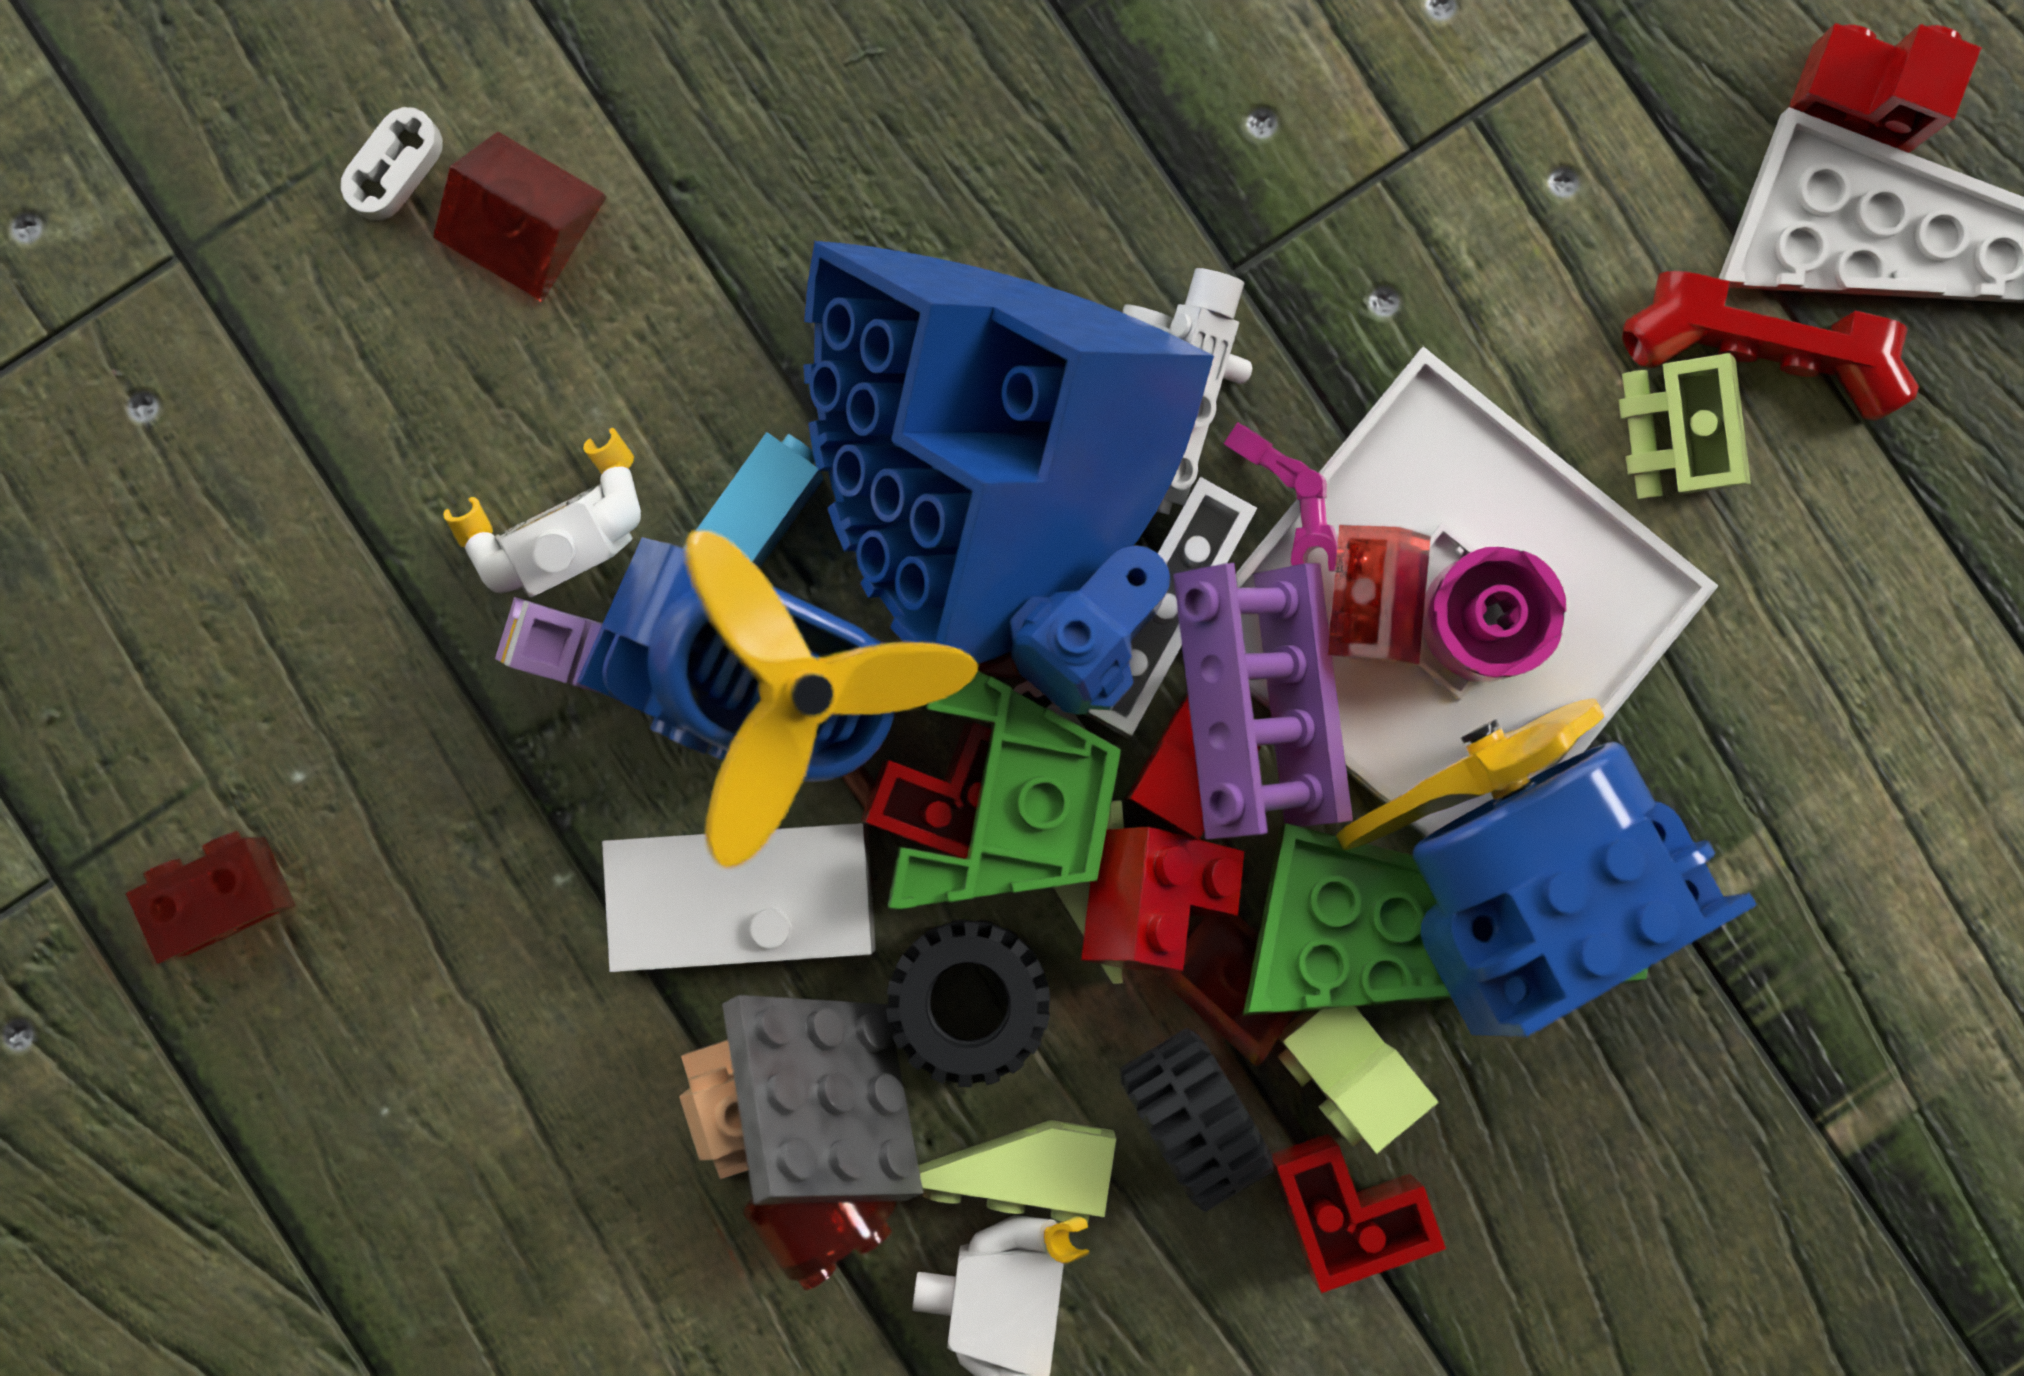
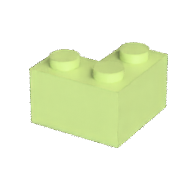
(1365, 1080)

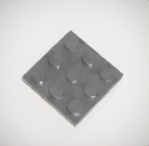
(820, 1101)

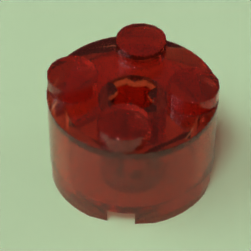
(814, 1236)

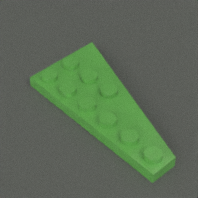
(1342, 929)

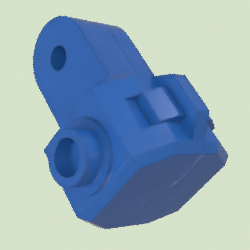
(1081, 639)

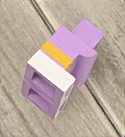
(547, 641)

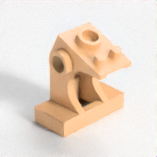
(714, 1109)

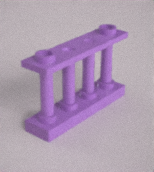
(1300, 695)

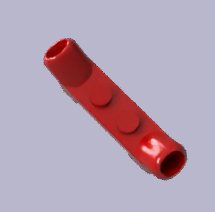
(1858, 350)

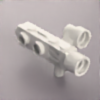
(1209, 325)

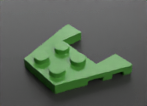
(1036, 809)

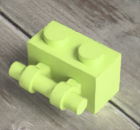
(1703, 423)

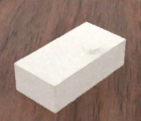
(789, 902)

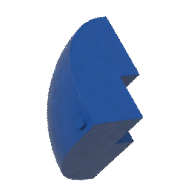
(985, 434)

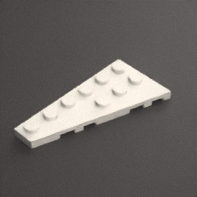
(1873, 222)

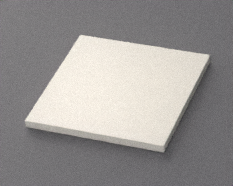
(1474, 479)

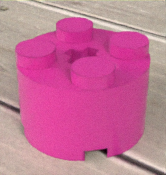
(1524, 633)

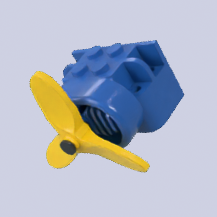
(756, 676)
(1552, 879)

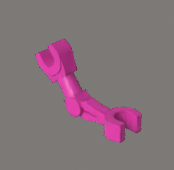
(1309, 488)

